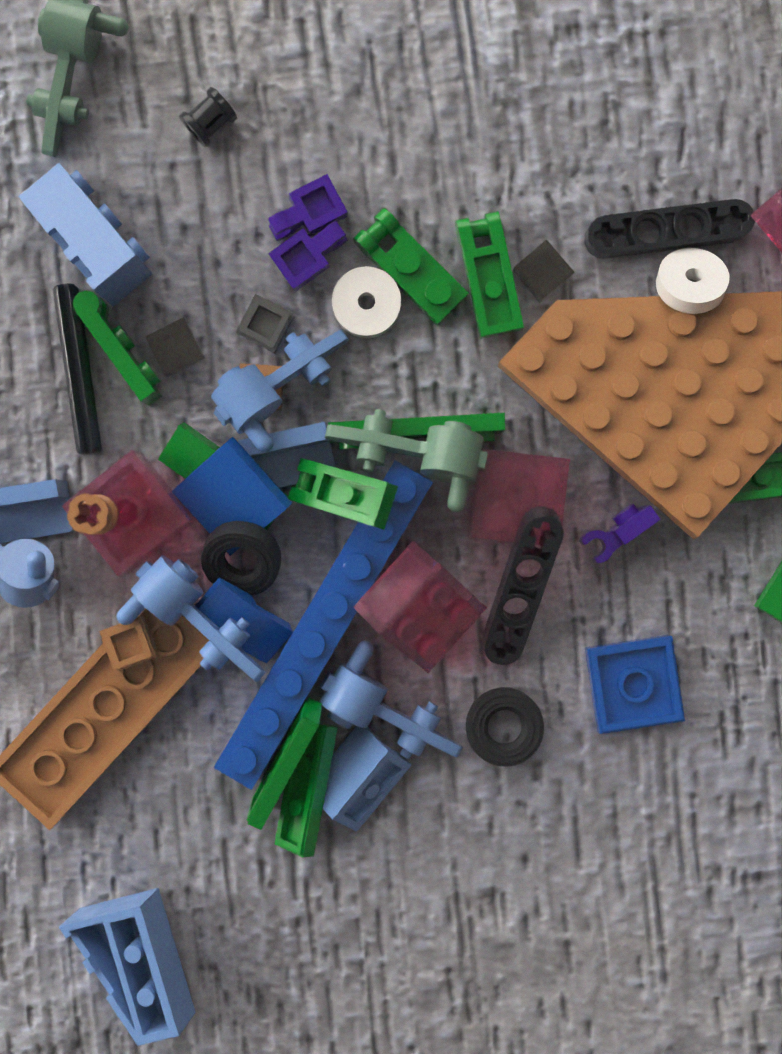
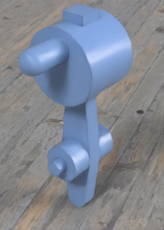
(249, 398)
(26, 573)
(170, 593)
(357, 697)

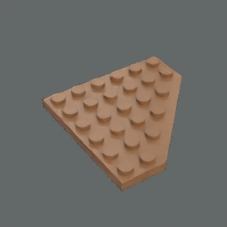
(663, 393)

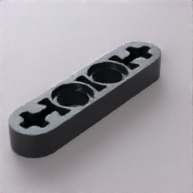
(667, 221)
(527, 588)

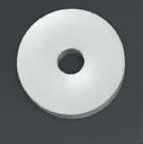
(372, 283)
(689, 296)

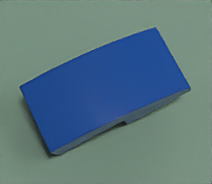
(265, 629)

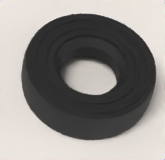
(246, 536)
(504, 753)

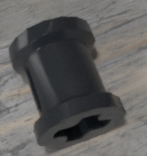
(208, 116)

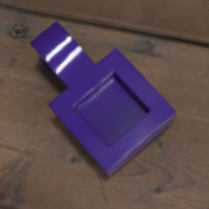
(313, 207)
(303, 257)
(629, 524)

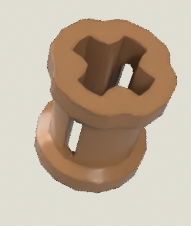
(79, 511)

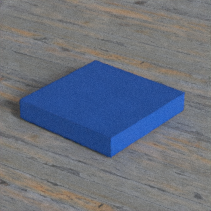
(231, 489)
(634, 684)

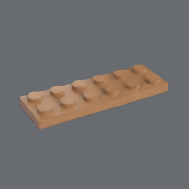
(95, 721)

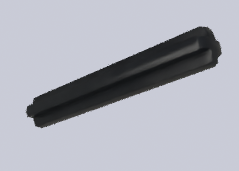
(77, 371)

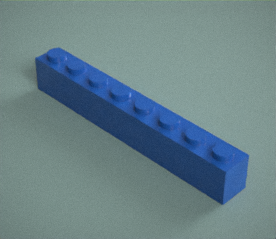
(319, 633)

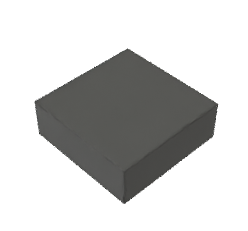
(265, 323)

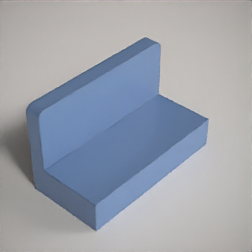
(288, 447)
(33, 510)
(361, 777)

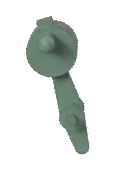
(73, 33)
(448, 454)

